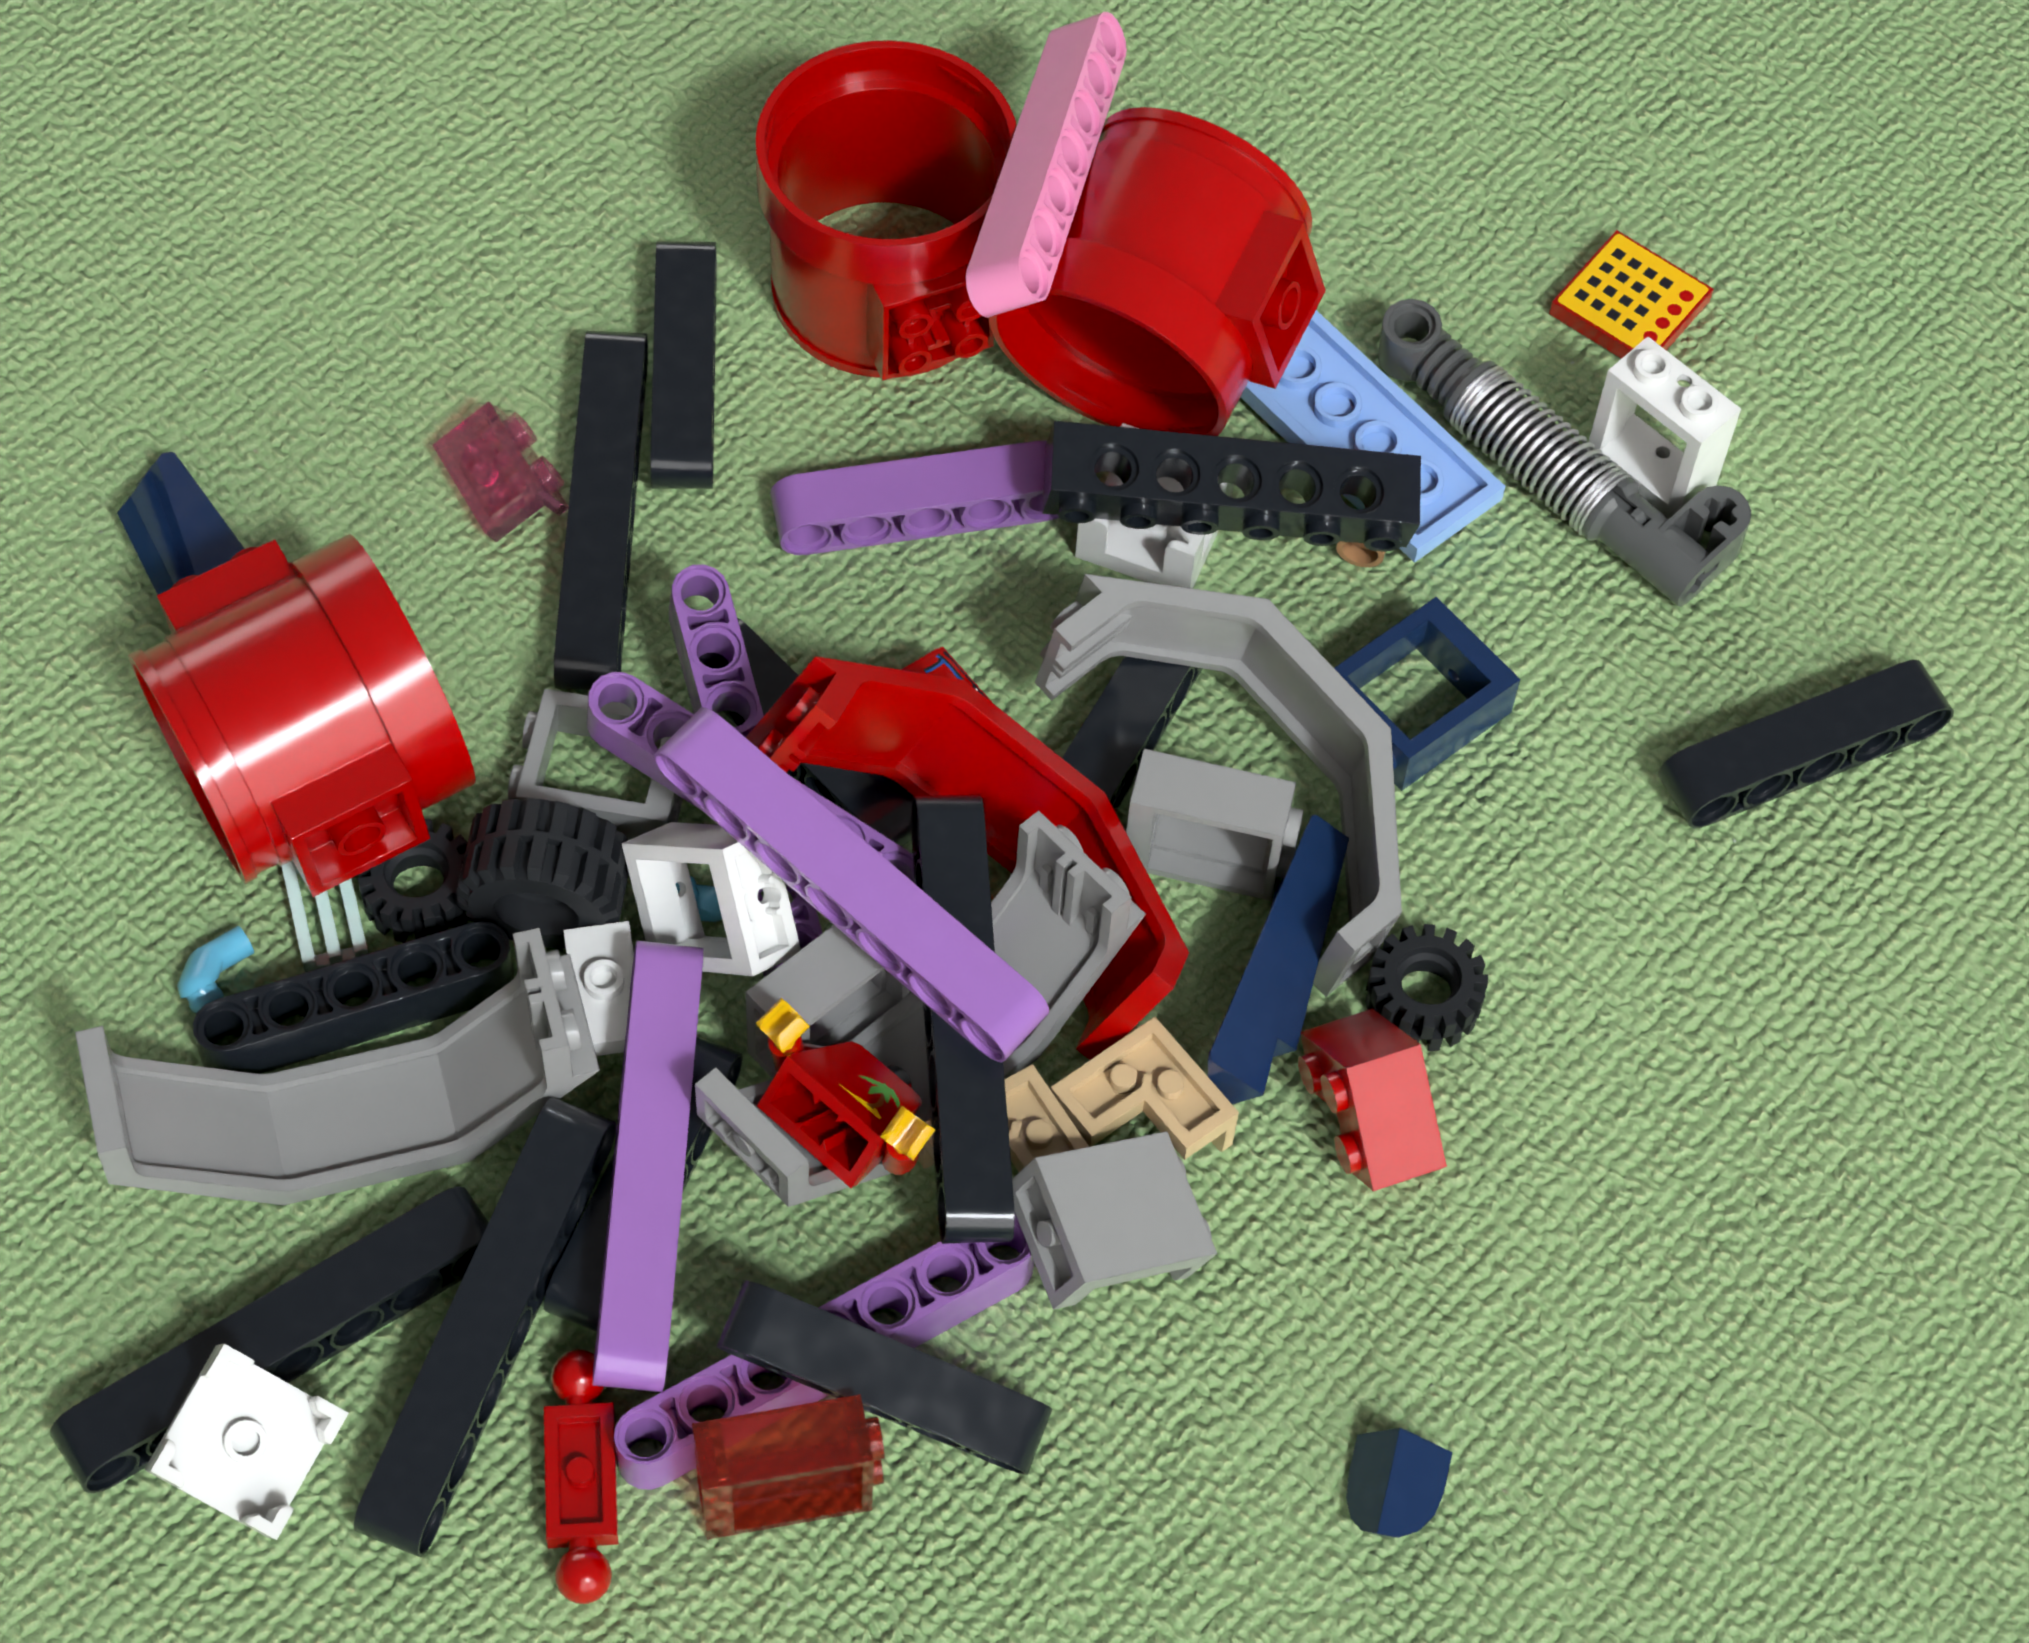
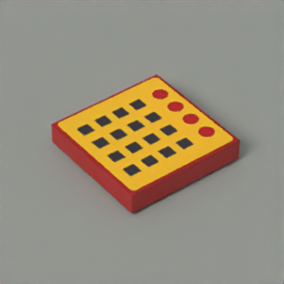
(1630, 296)

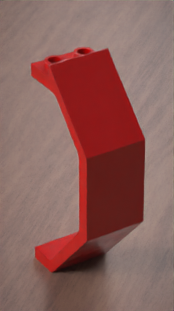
(953, 741)

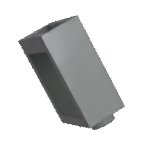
(568, 714)
(1212, 824)
(830, 986)

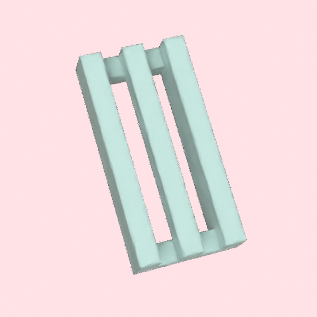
(334, 954)

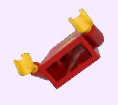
(840, 1101)

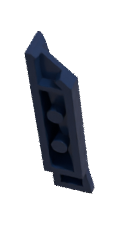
(175, 525)
(1280, 974)

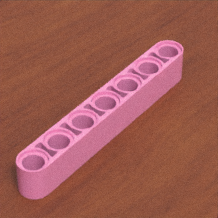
(1046, 166)

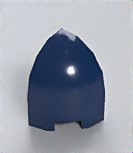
(1395, 1482)

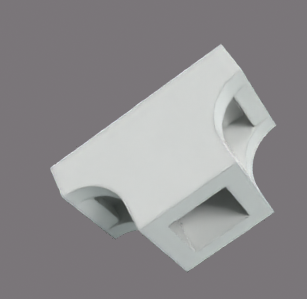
(603, 971)

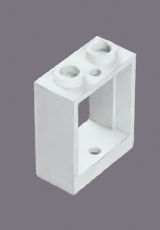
(1693, 413)
(756, 931)

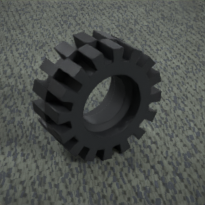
(423, 913)
(1438, 957)

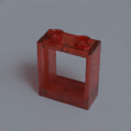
(787, 1466)

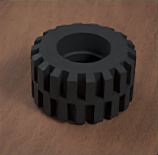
(542, 869)

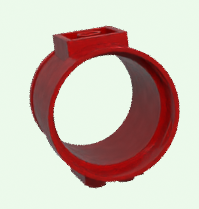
(880, 129)
(1172, 279)
(302, 712)

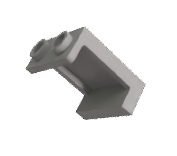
(1110, 1216)

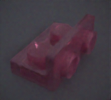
(499, 470)

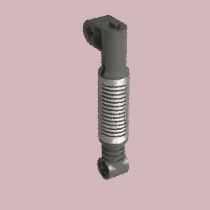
(1599, 499)

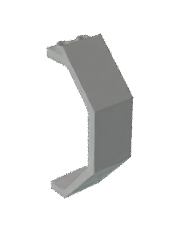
(1293, 686)
(1051, 922)
(349, 1116)

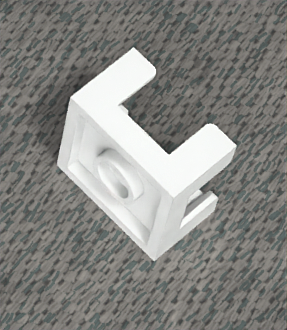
(1151, 554)
(244, 1441)

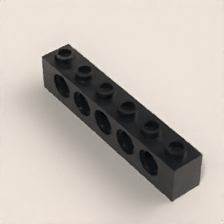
(1382, 480)

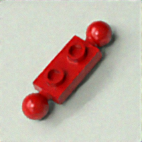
(580, 1479)

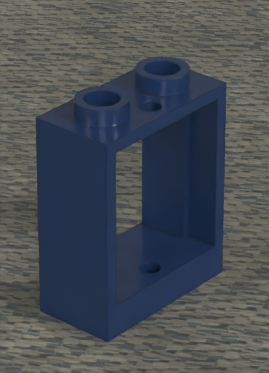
(1462, 660)

